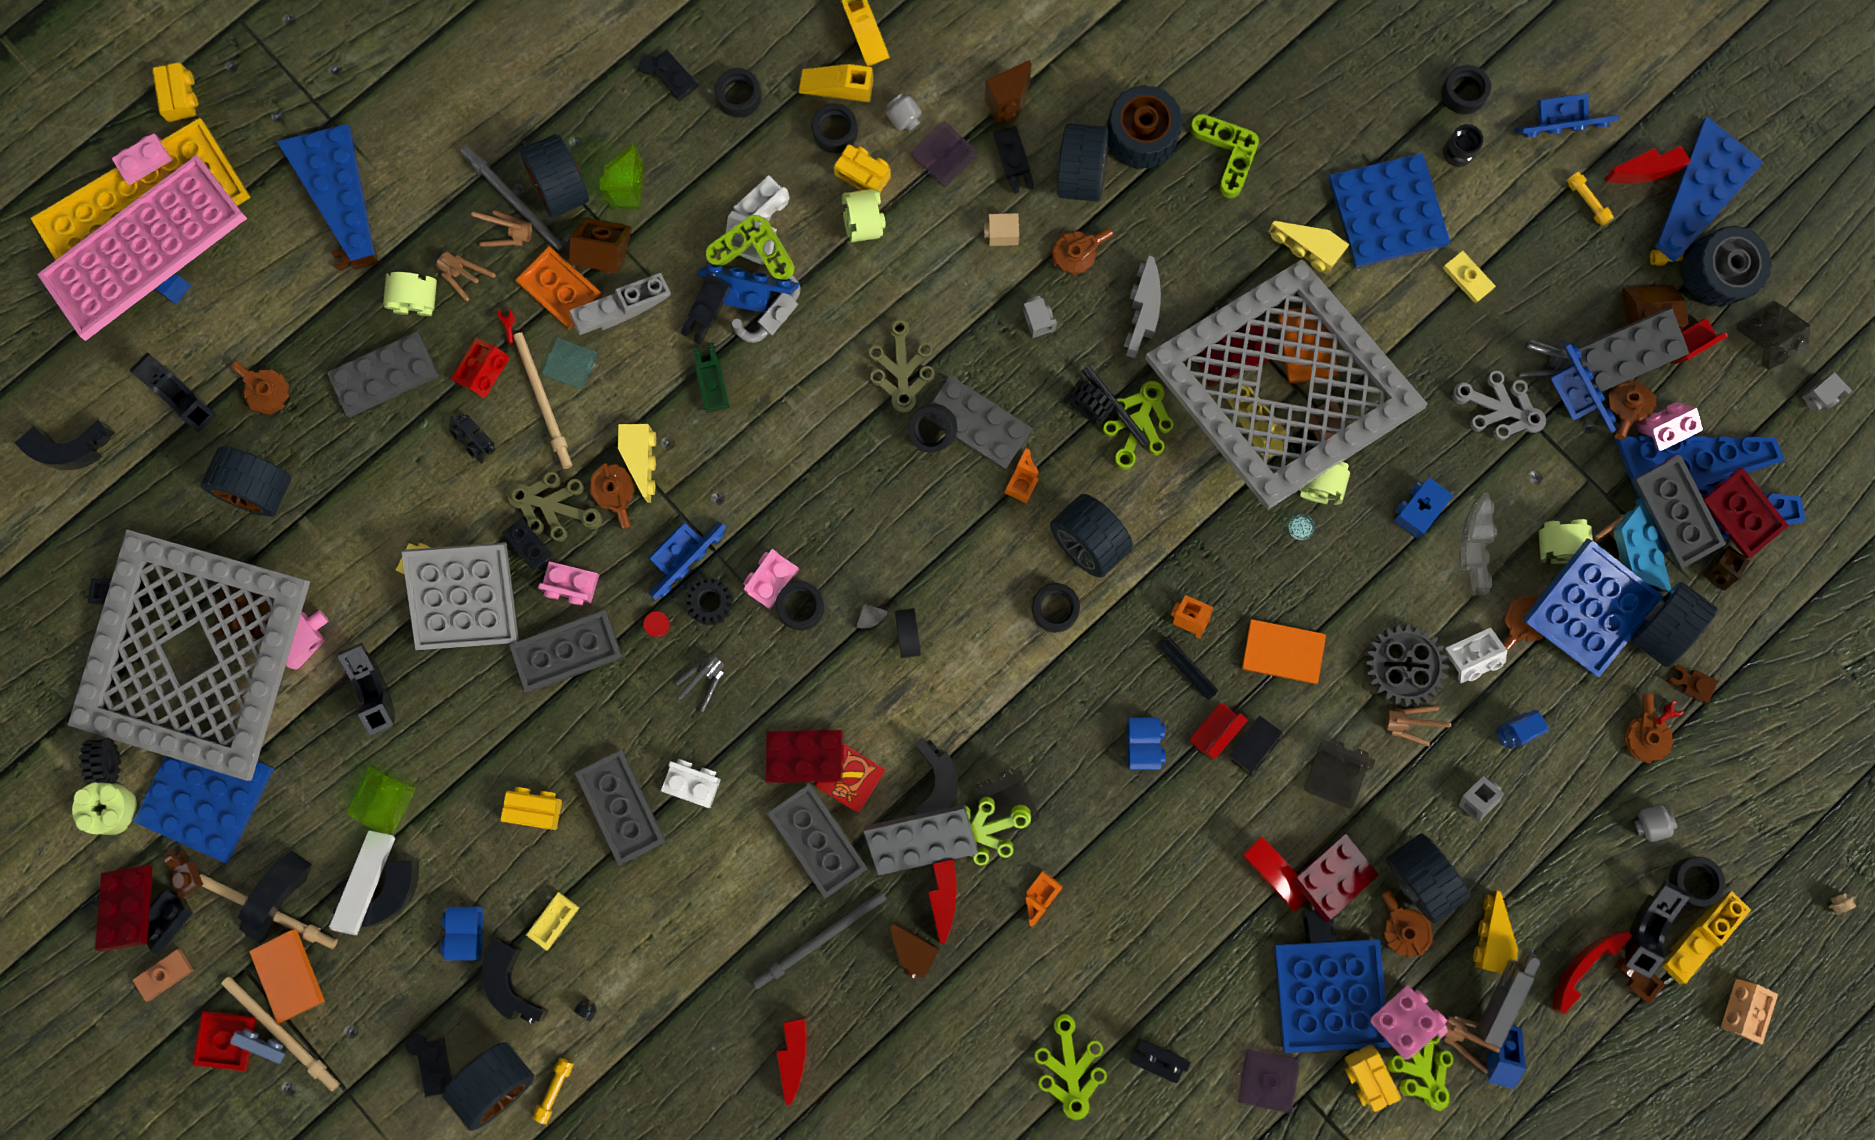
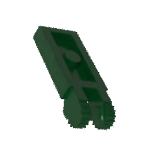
(711, 381)

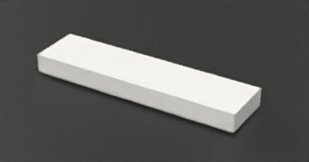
(362, 883)

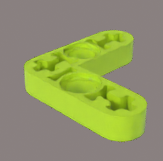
(1238, 150)
(757, 239)

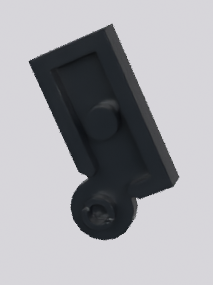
(670, 73)
(432, 1063)

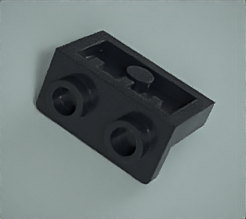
(166, 918)
(1158, 1061)

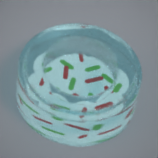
(1301, 527)

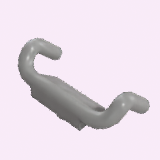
(773, 317)

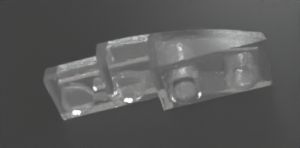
(1477, 534)

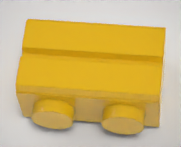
(175, 92)
(862, 170)
(531, 810)
(1372, 1078)

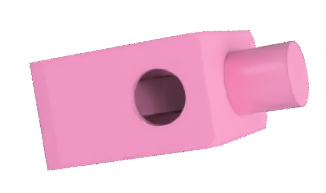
(306, 638)

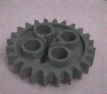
(1406, 688)

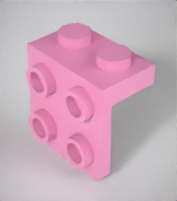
(1409, 1022)

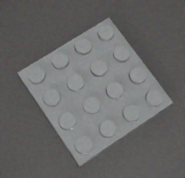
(460, 596)

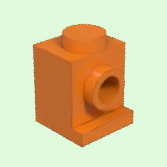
(1192, 615)

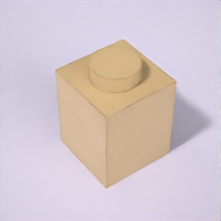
(1002, 229)

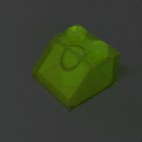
(624, 179)
(381, 801)

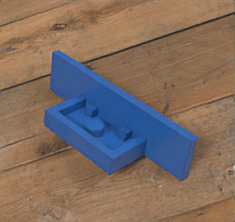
(1564, 113)
(749, 289)
(1577, 391)
(679, 552)

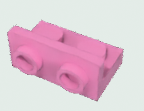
(769, 578)
(569, 583)

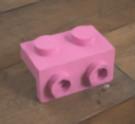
(141, 158)
(1671, 425)

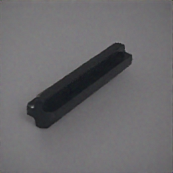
(1189, 669)

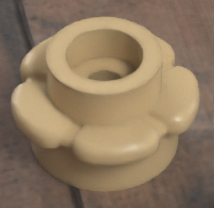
(1842, 903)

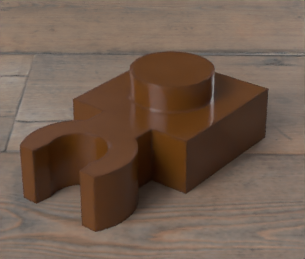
(356, 264)
(1696, 684)

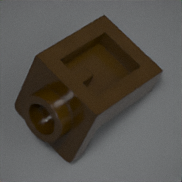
(1727, 568)

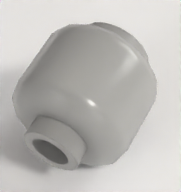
(903, 113)
(1655, 823)

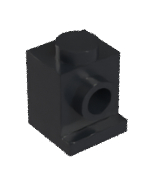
(1316, 928)

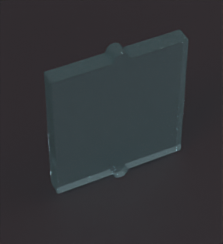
(569, 363)

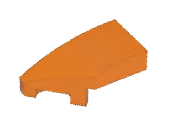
(1024, 479)
(1040, 895)

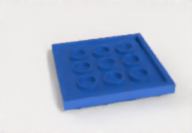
(1389, 210)
(1592, 607)
(201, 805)
(1329, 995)

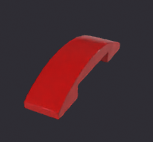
(1565, 993)

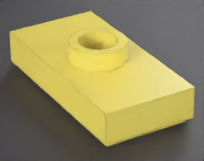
(1469, 277)
(552, 921)

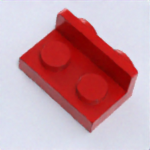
(480, 367)

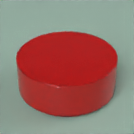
(656, 624)

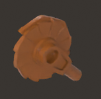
(1076, 251)
(263, 390)
(1631, 403)
(612, 490)
(1517, 627)
(1645, 737)
(1407, 929)

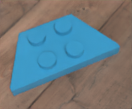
(1641, 548)

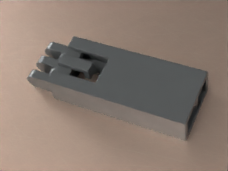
(1508, 998)

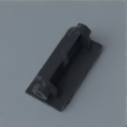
(476, 446)
(527, 545)

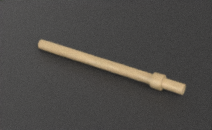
(558, 442)
(309, 932)
(315, 1068)

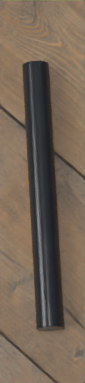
(1117, 409)

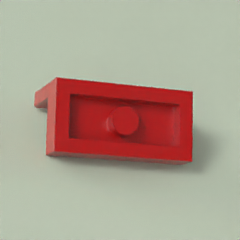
(1699, 338)
(1217, 731)

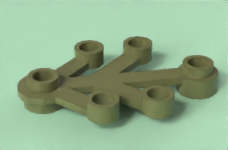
(902, 370)
(550, 505)

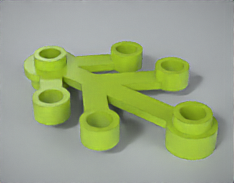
(1143, 422)
(982, 830)
(1071, 1071)
(1435, 1092)

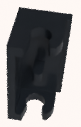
(1256, 746)

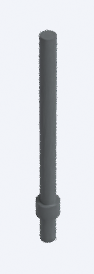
(482, 167)
(777, 968)

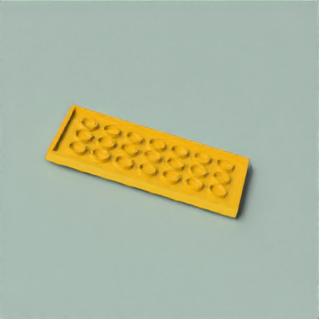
(96, 203)

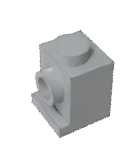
(1038, 317)
(1826, 393)
(1482, 789)

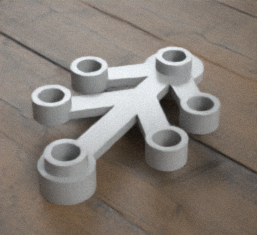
(1502, 408)

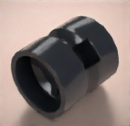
(1463, 145)

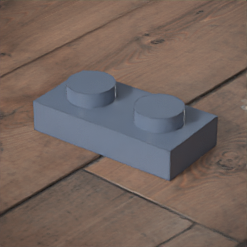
(249, 1041)

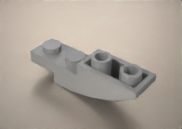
(621, 306)
(1147, 306)

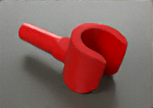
(507, 322)
(1669, 713)

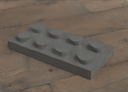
(1634, 349)
(383, 374)
(981, 423)
(1679, 511)
(565, 651)
(620, 807)
(921, 839)
(817, 841)

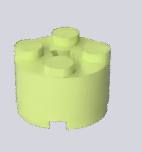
(862, 215)
(409, 292)
(1328, 486)
(1562, 541)
(90, 809)

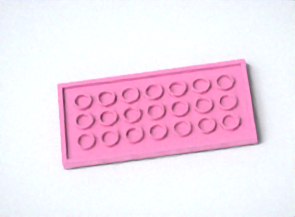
(141, 247)

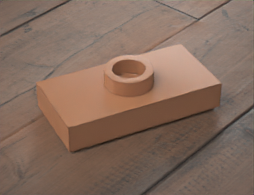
(163, 975)

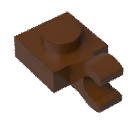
(185, 874)
(1639, 984)

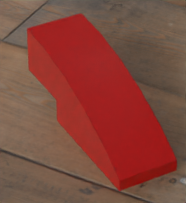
(1649, 167)
(1274, 872)
(944, 899)
(793, 1058)

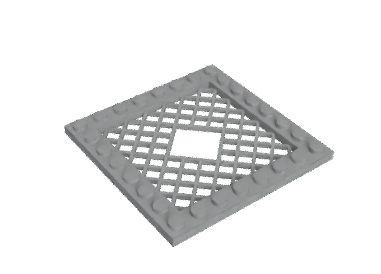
(1268, 487)
(263, 686)

